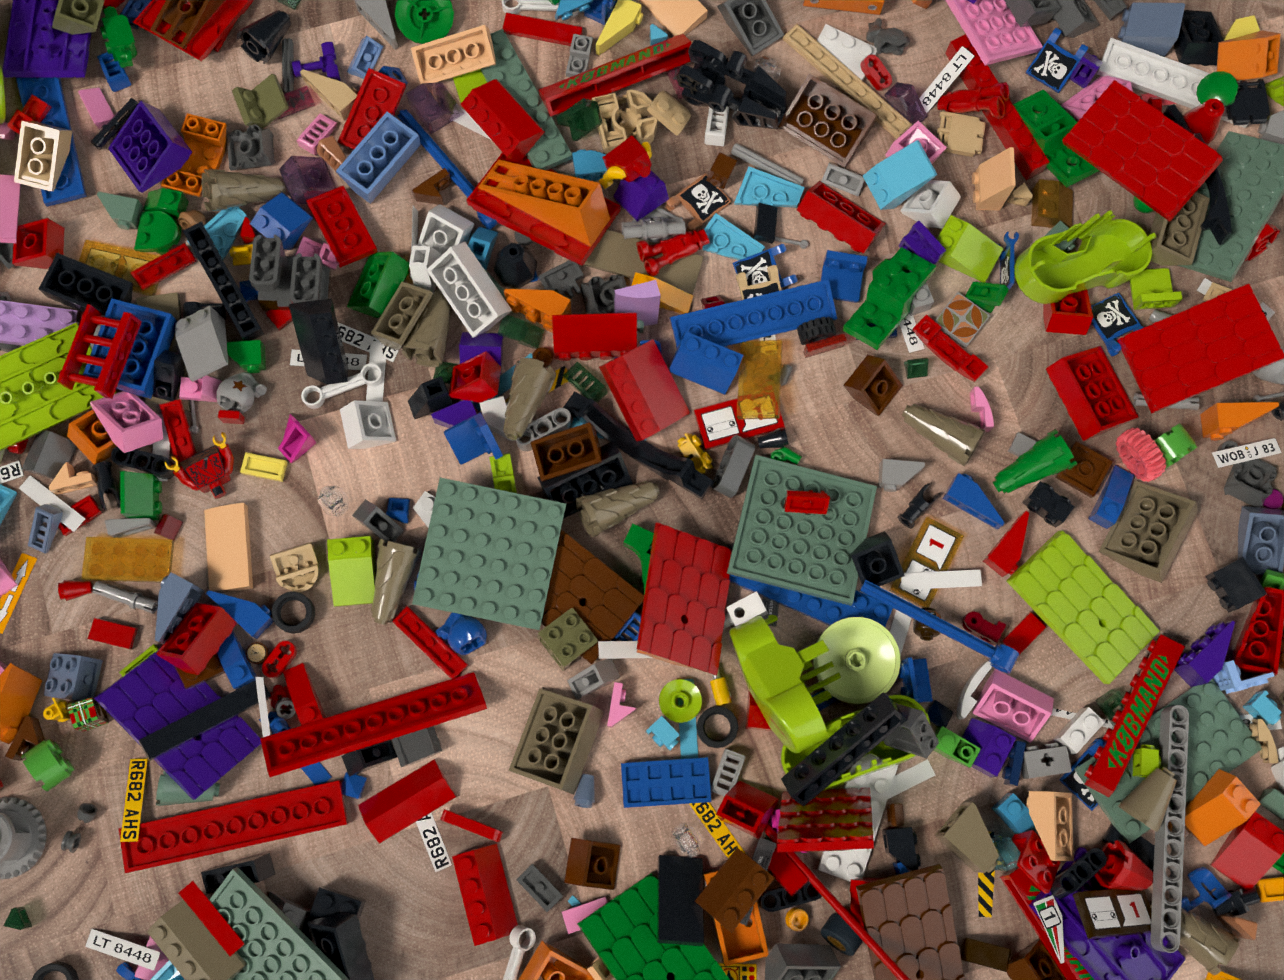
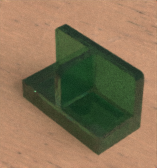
(581, 118)

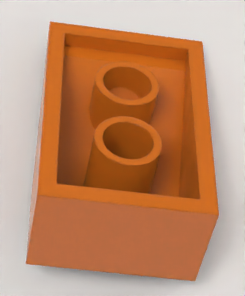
(1226, 418)
(91, 437)
(17, 697)
(1219, 807)
(553, 964)

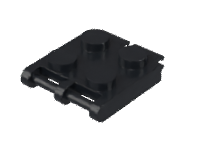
(1249, 104)

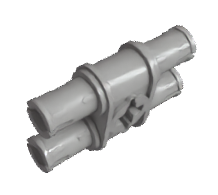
(653, 228)

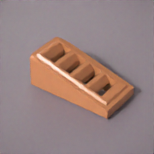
(331, 152)

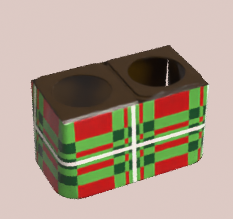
(87, 714)

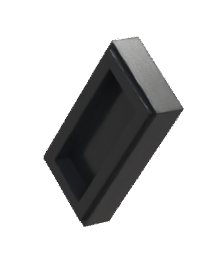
(765, 223)

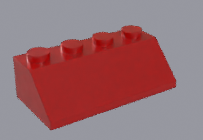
(503, 119)
(840, 217)
(485, 894)

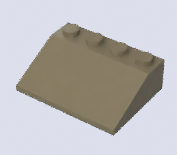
(1149, 530)
(556, 741)

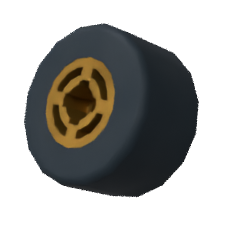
(840, 935)

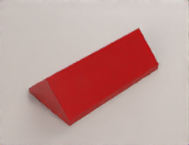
(406, 801)

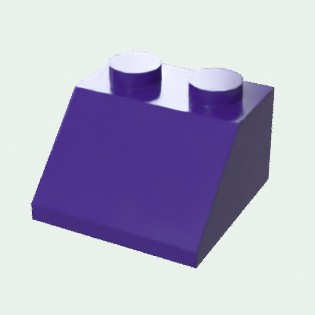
(641, 195)
(993, 746)

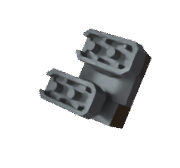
(286, 279)

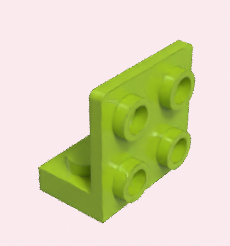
(1153, 290)

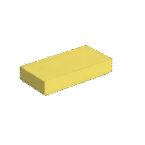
(263, 467)

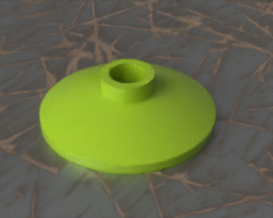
(688, 693)

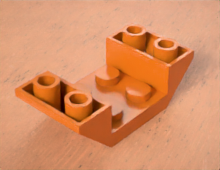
(207, 143)

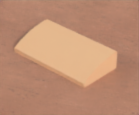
(677, 15)
(454, 55)
(228, 548)

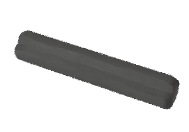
(287, 69)

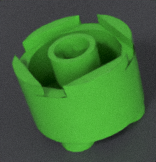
(1175, 444)
(47, 764)

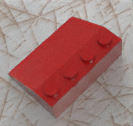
(593, 335)
(644, 390)
(1091, 392)

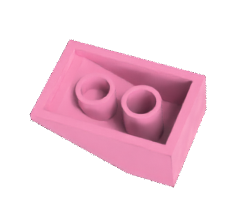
(128, 421)

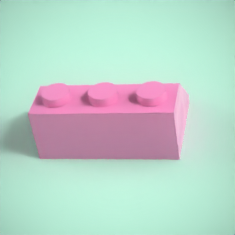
(1083, 100)
(1013, 706)

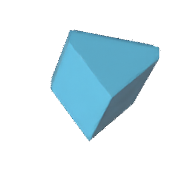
(657, 35)

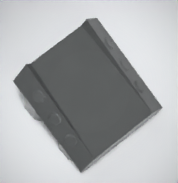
(250, 148)
(599, 293)
(1251, 481)
(417, 746)

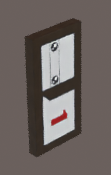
(1113, 912)

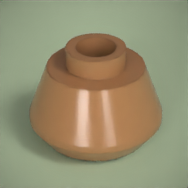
(190, 218)

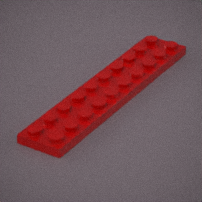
(372, 724)
(235, 826)

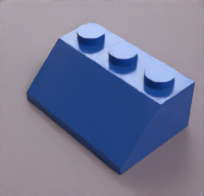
(705, 363)

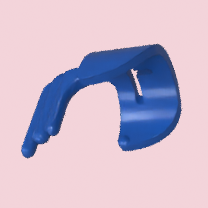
(1205, 876)

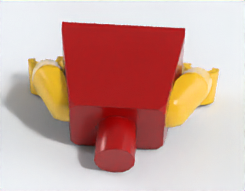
(627, 162)

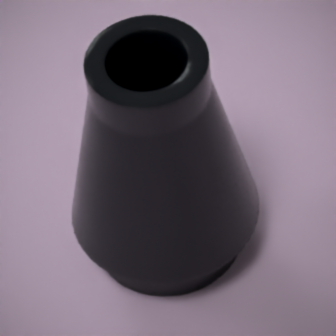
(773, 439)

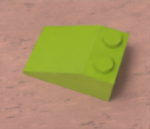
(968, 249)
(352, 570)

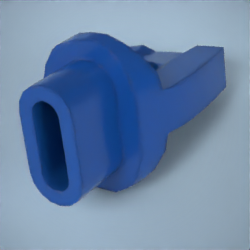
(276, 723)

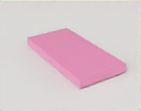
(9, 208)

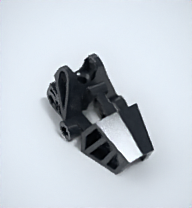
(705, 85)

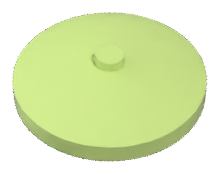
(862, 655)

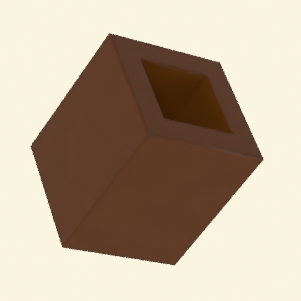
(721, 170)

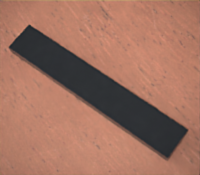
(201, 721)

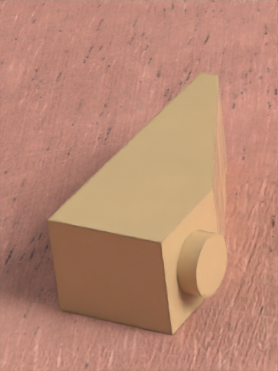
(332, 92)

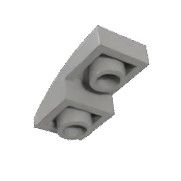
(579, 55)

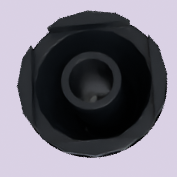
(264, 35)

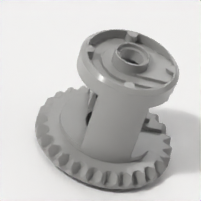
(21, 836)

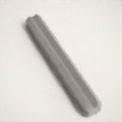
(765, 164)

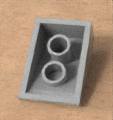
(202, 342)

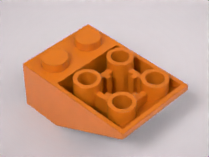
(1250, 55)
(538, 305)

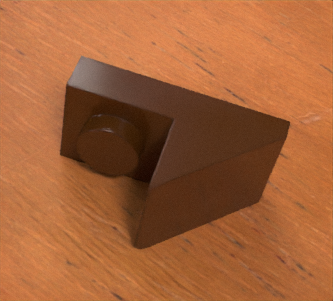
(428, 190)
(29, 732)

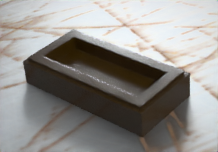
(986, 954)

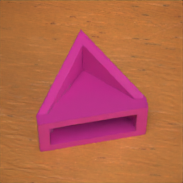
(295, 440)

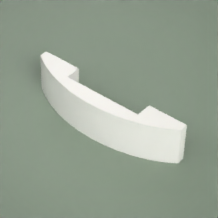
(965, 701)

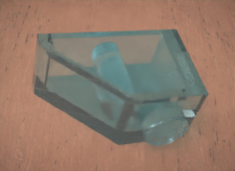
(1007, 853)

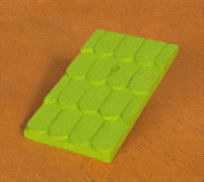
(30, 395)
(1083, 606)

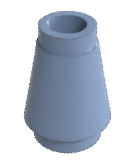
(585, 792)

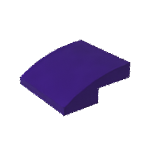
(923, 243)

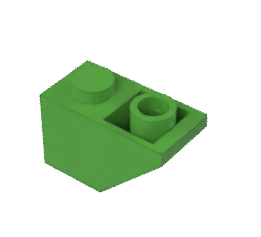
(955, 747)

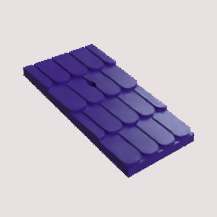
(40, 50)
(155, 697)
(1111, 957)

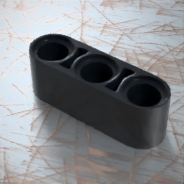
(134, 459)
(1139, 846)
(1086, 869)
(780, 899)

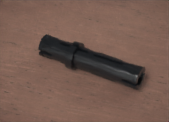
(99, 140)

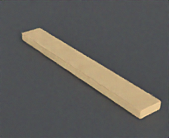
(846, 80)

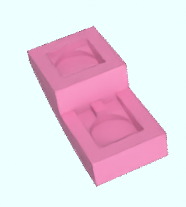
(309, 247)
(980, 404)
(578, 913)

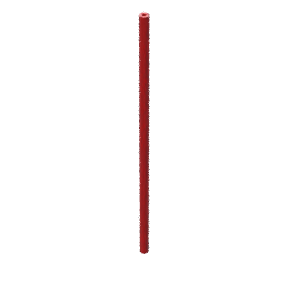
(841, 910)

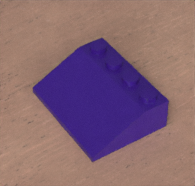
(149, 147)

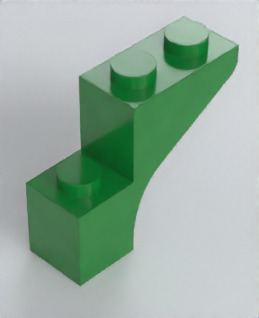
(640, 542)

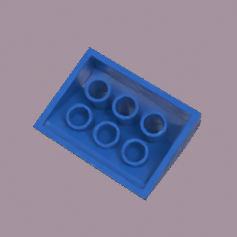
(151, 340)

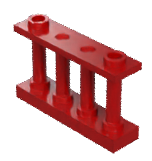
(116, 358)

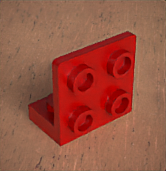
(1035, 860)

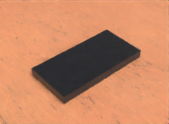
(678, 914)

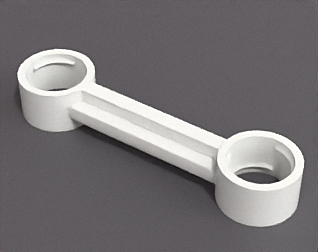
(536, 5)
(338, 388)
(518, 950)

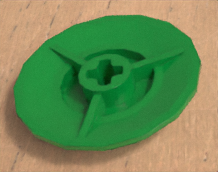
(421, 30)

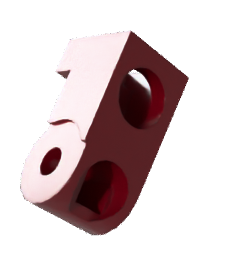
(983, 629)

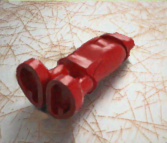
(974, 100)
(672, 249)

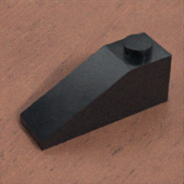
(255, 868)

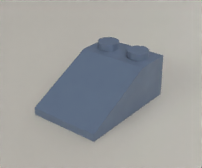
(1261, 539)
(174, 603)

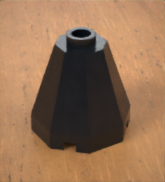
(515, 265)

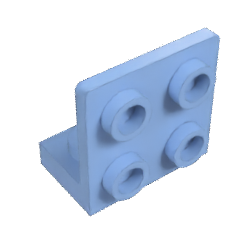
(1229, 678)

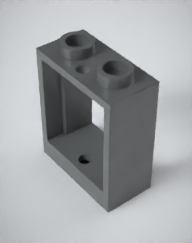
(918, 739)

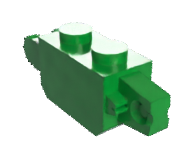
(119, 37)

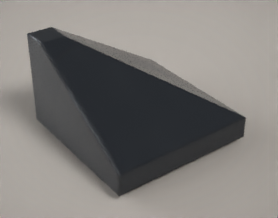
(939, 714)

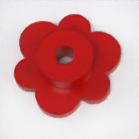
(277, 691)

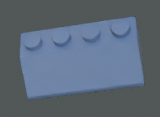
(379, 157)

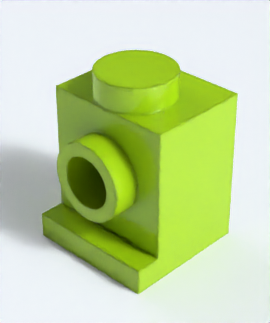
(1145, 760)

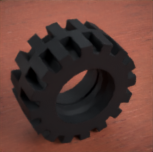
(816, 330)

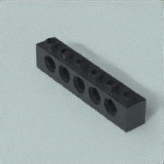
(223, 282)
(843, 749)

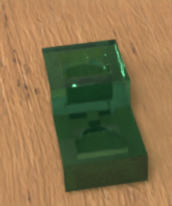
(521, 331)

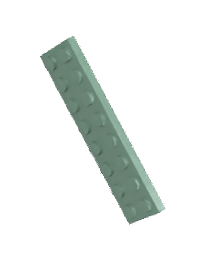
(509, 71)

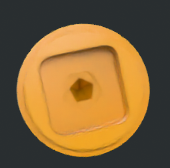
(797, 919)

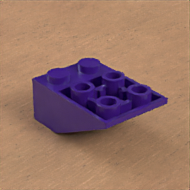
(1206, 655)

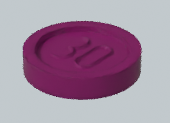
(1273, 501)

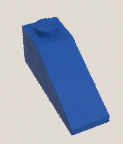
(970, 498)
(1112, 498)
(246, 613)
(235, 662)

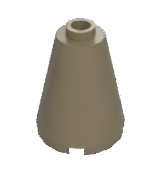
(1151, 798)

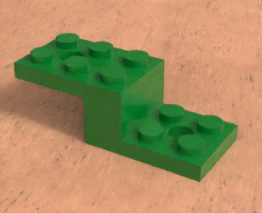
(1049, 130)
(889, 298)

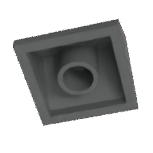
(49, 454)

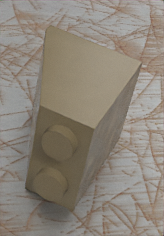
(969, 838)

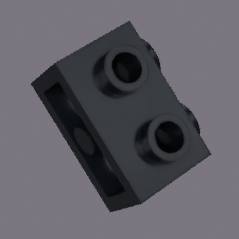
(1048, 504)

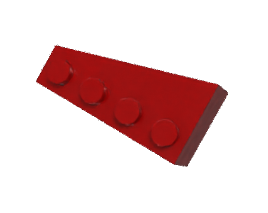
(1261, 637)

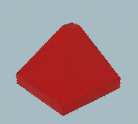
(247, 231)

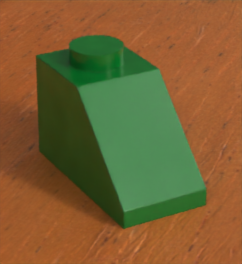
(167, 201)
(248, 355)

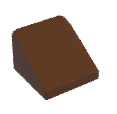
(895, 814)

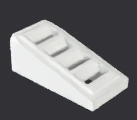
(715, 136)

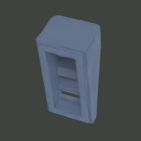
(52, 517)

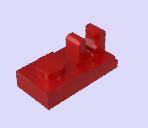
(806, 502)

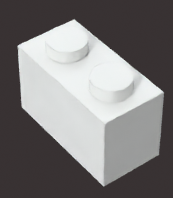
(1079, 730)

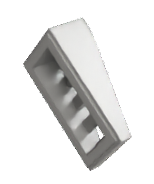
(124, 527)
(733, 755)

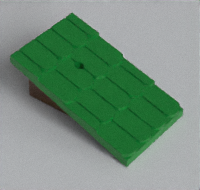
(627, 944)

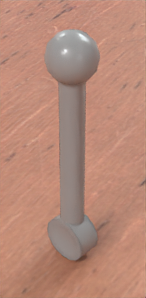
(803, 244)
(1257, 398)
(194, 429)

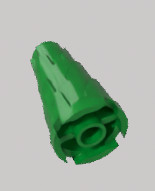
(1042, 460)

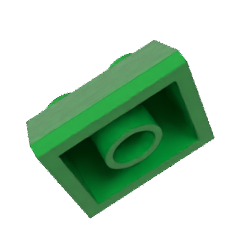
(140, 495)

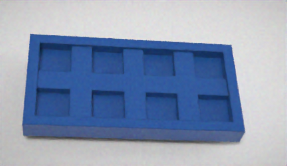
(666, 782)

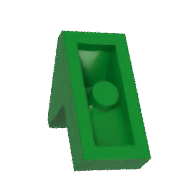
(987, 295)

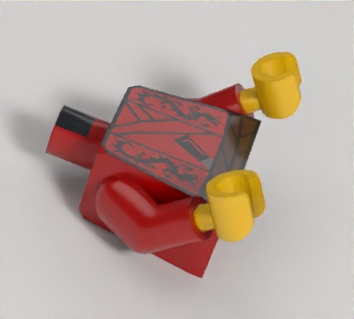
(207, 469)

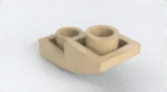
(1262, 733)

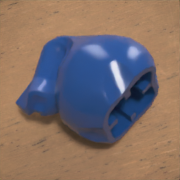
(463, 633)

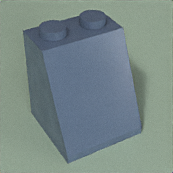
(1152, 26)

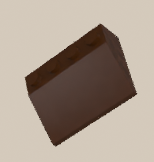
(828, 120)

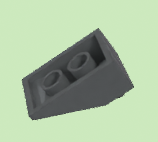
(751, 23)

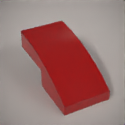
(34, 110)

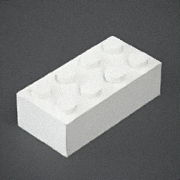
(468, 289)

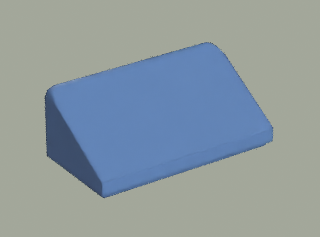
(365, 57)

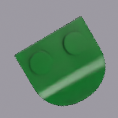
(157, 232)

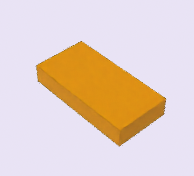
(1270, 889)

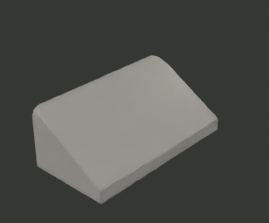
(843, 179)

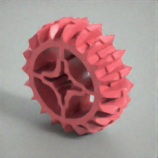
(1140, 454)

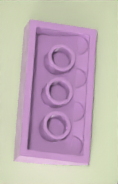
(639, 299)

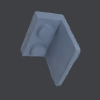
(72, 677)

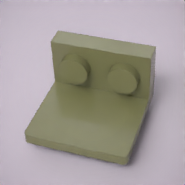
(262, 103)
(567, 638)

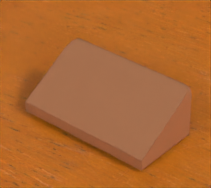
(1239, 927)

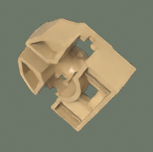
(631, 119)

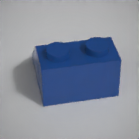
(282, 218)

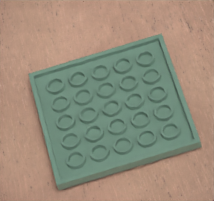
(801, 549)
(489, 553)

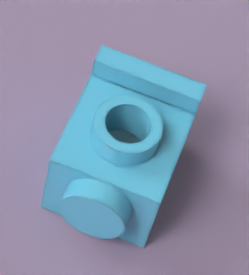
(1263, 708)
(663, 733)

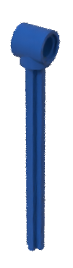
(444, 162)
(1000, 656)

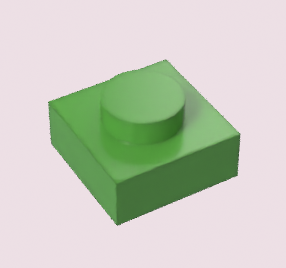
(1272, 579)

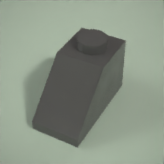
(377, 522)

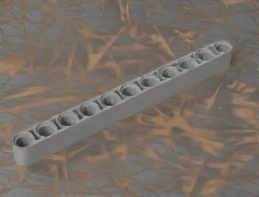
(1175, 838)

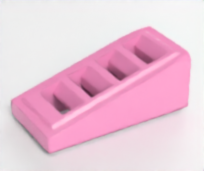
(307, 133)

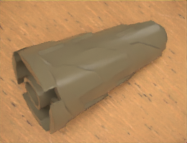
(237, 189)
(430, 333)
(526, 395)
(947, 433)
(613, 505)
(393, 572)
(1206, 941)

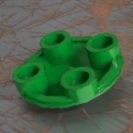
(1218, 86)

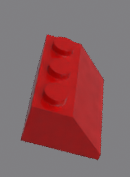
(197, 638)

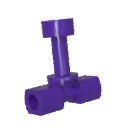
(326, 63)

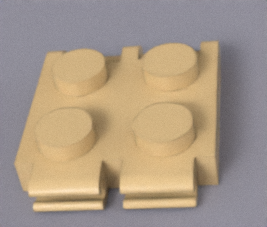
(961, 133)

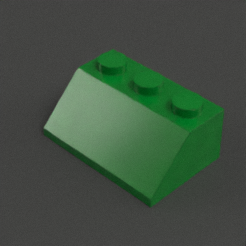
(378, 283)

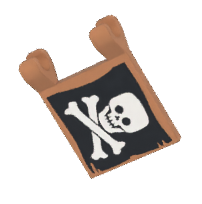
(700, 200)

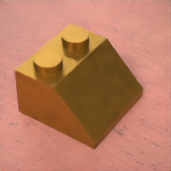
(1051, 204)

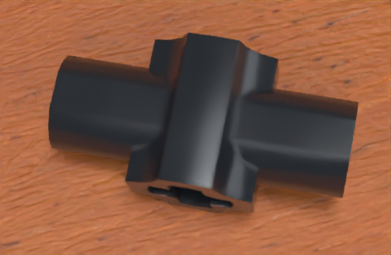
(1237, 903)

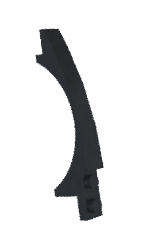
(1218, 217)
(666, 465)

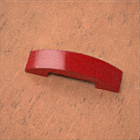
(947, 350)

